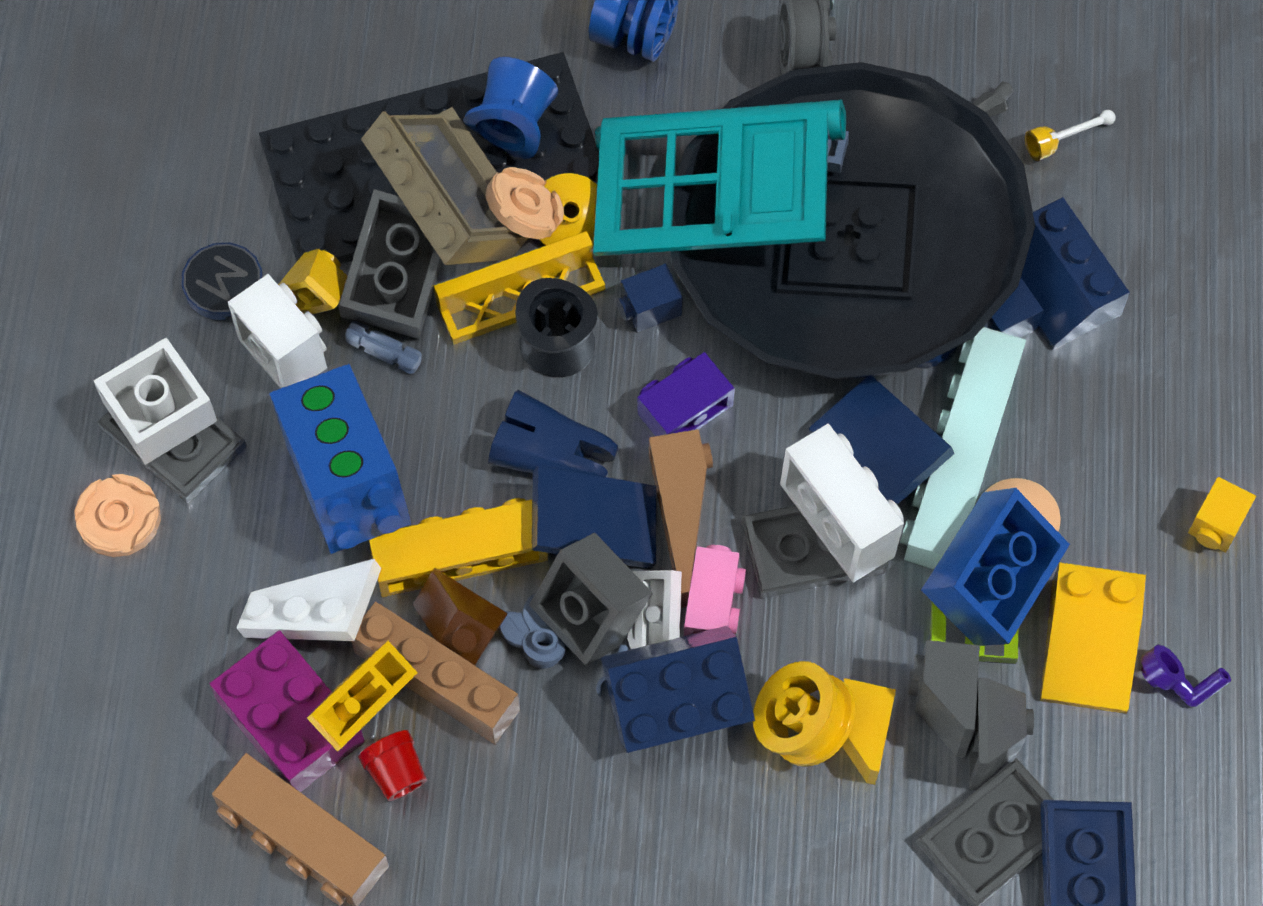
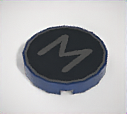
(217, 276)

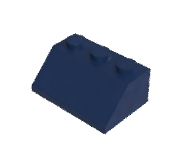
(1070, 276)

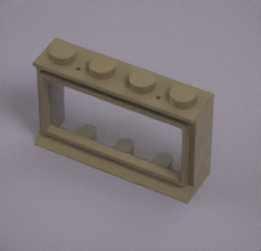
(442, 184)

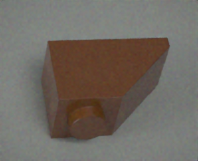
(458, 616)

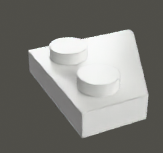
(661, 614)

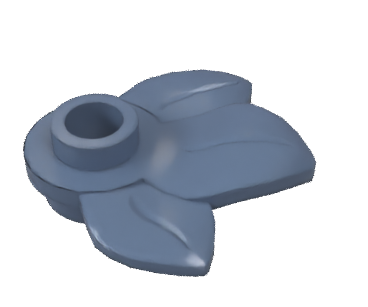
(527, 632)

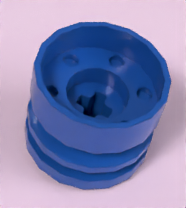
(644, 21)

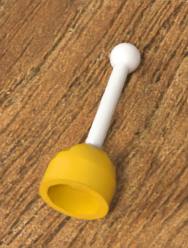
(1044, 141)

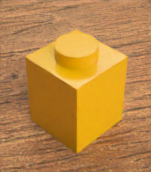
(1221, 515)

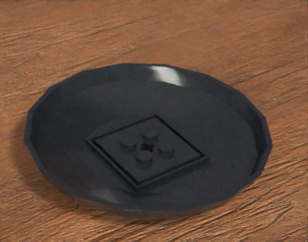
(933, 222)

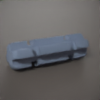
(383, 347)

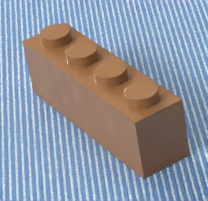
(442, 674)
(299, 831)

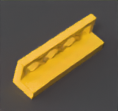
(507, 279)

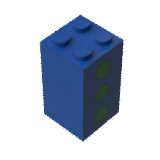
(340, 458)

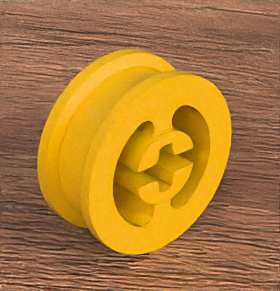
(788, 703)

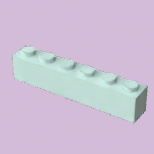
(971, 432)

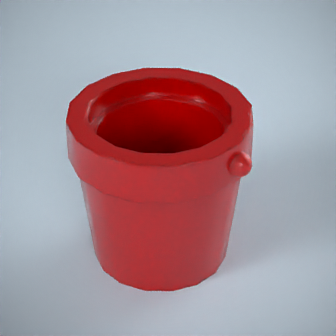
(394, 765)

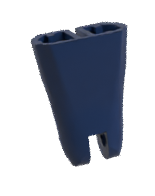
(544, 437)

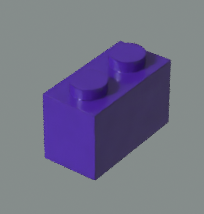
(685, 398)

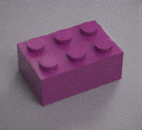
(270, 701)

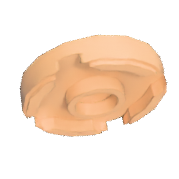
(523, 203)
(117, 515)

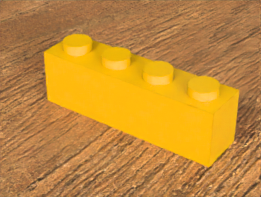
(458, 546)

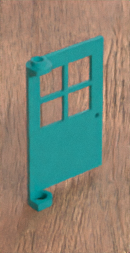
(766, 176)

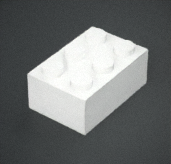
(842, 502)

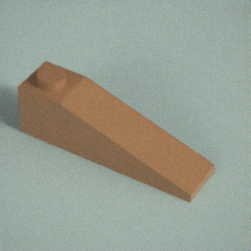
(679, 475)

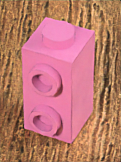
(712, 590)

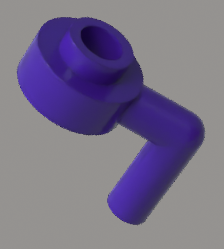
(1164, 670)

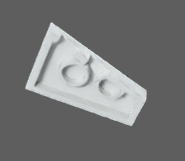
(314, 606)

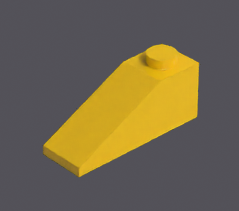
(362, 695)

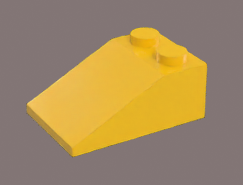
(1092, 637)

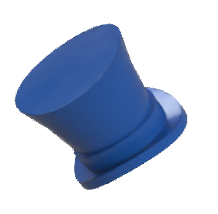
(512, 106)

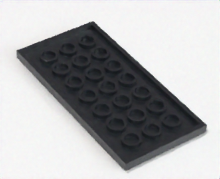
(329, 175)

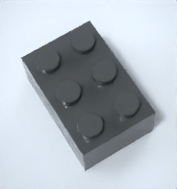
(390, 270)

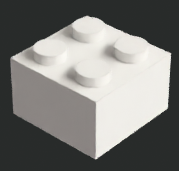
(278, 332)
(155, 400)

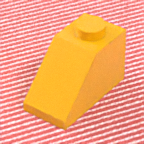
(316, 281)
(870, 727)

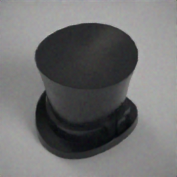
(556, 326)

